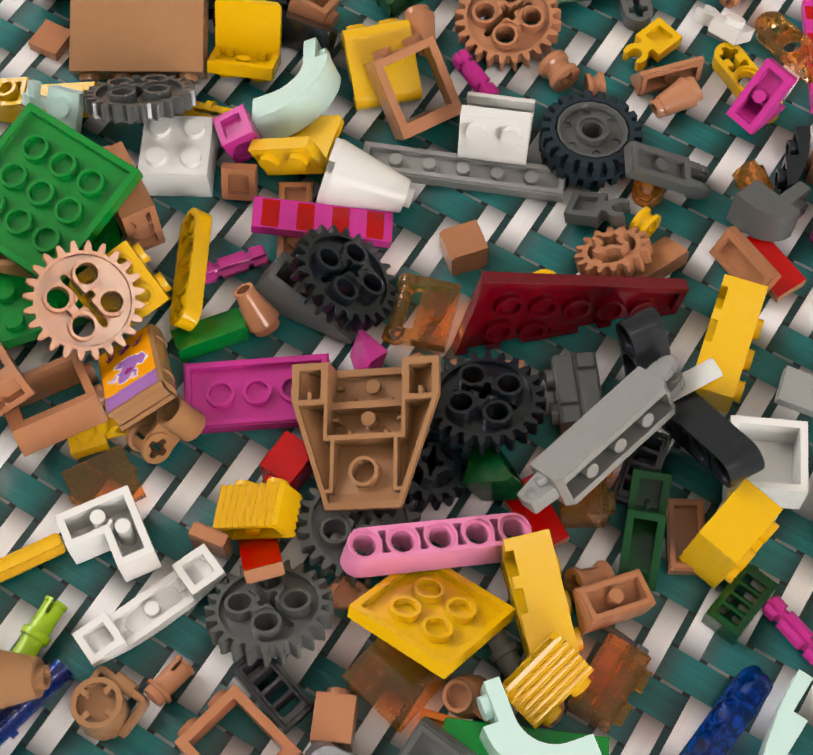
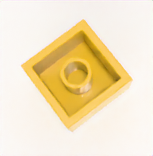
(732, 535)

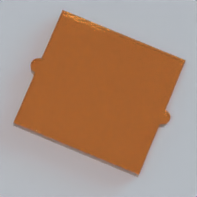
(102, 475)

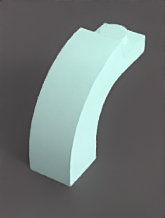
(302, 99)
(508, 737)

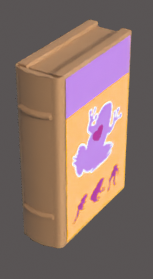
(137, 377)

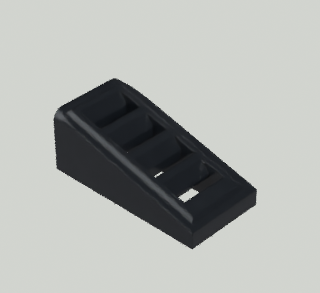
(652, 449)
(291, 719)

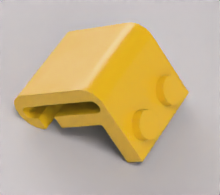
(362, 41)

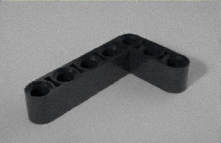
(696, 424)

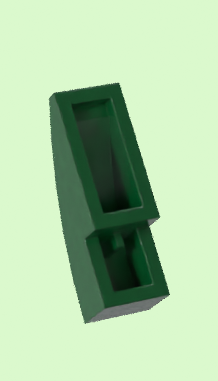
(645, 523)

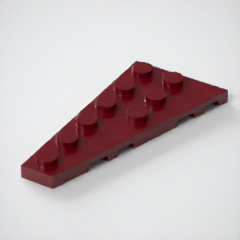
(556, 304)

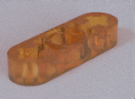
(787, 33)

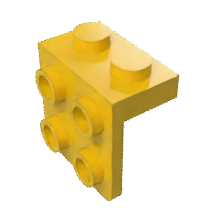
(246, 39)
(300, 153)
(155, 286)

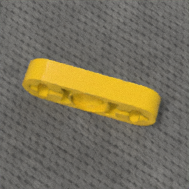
(742, 65)

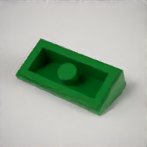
(210, 335)

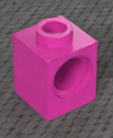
(236, 132)

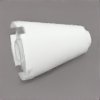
(362, 181)

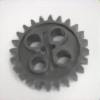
(118, 98)
(317, 523)
(269, 615)

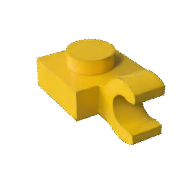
(94, 439)

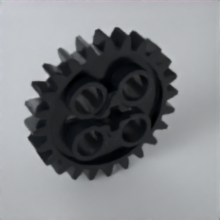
(343, 278)
(488, 403)

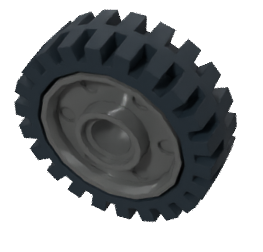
(588, 138)

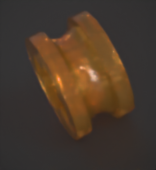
(642, 199)

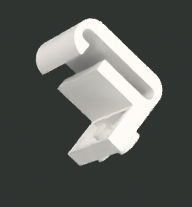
(495, 128)

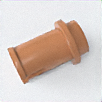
(168, 681)

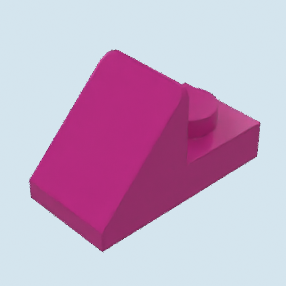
(762, 96)

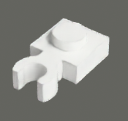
(727, 27)

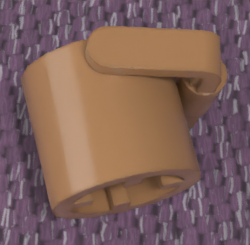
(102, 708)

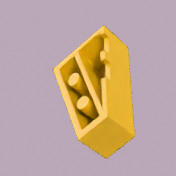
(728, 339)
(537, 591)

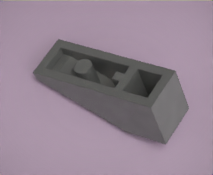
(280, 291)

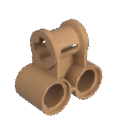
(165, 428)

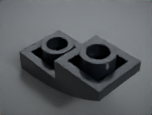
(795, 159)

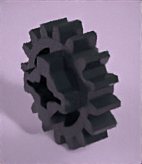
(444, 476)

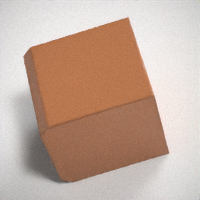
(463, 247)

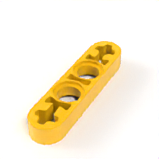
(190, 269)

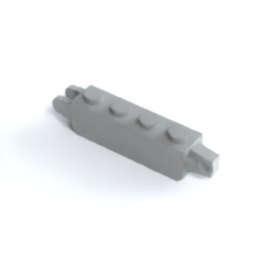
(604, 436)

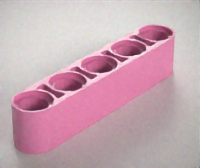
(420, 553)

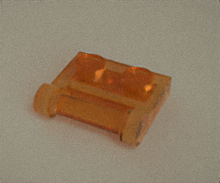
(433, 316)

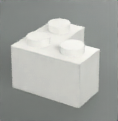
(107, 525)

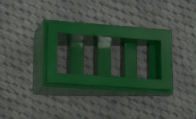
(723, 625)

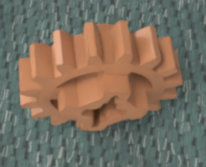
(614, 252)

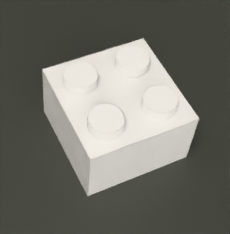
(179, 156)
(785, 458)

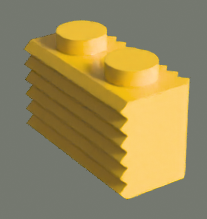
(257, 510)
(547, 680)

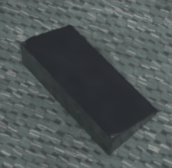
(298, 29)

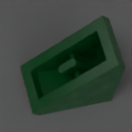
(492, 476)

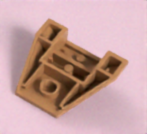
(365, 428)

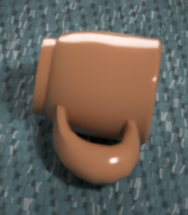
(461, 694)

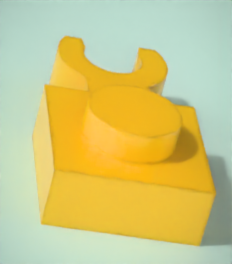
(653, 41)

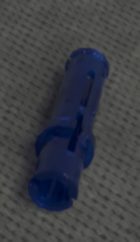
(25, 710)

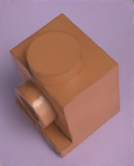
(317, 10)

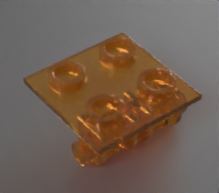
(392, 683)

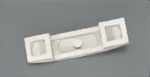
(152, 609)

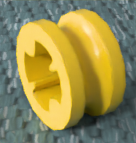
(646, 221)

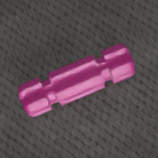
(473, 73)
(236, 263)
(790, 626)

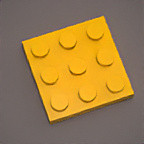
(432, 617)

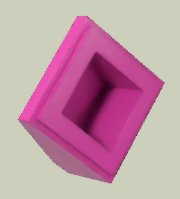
(367, 352)

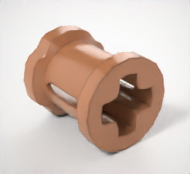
(577, 577)

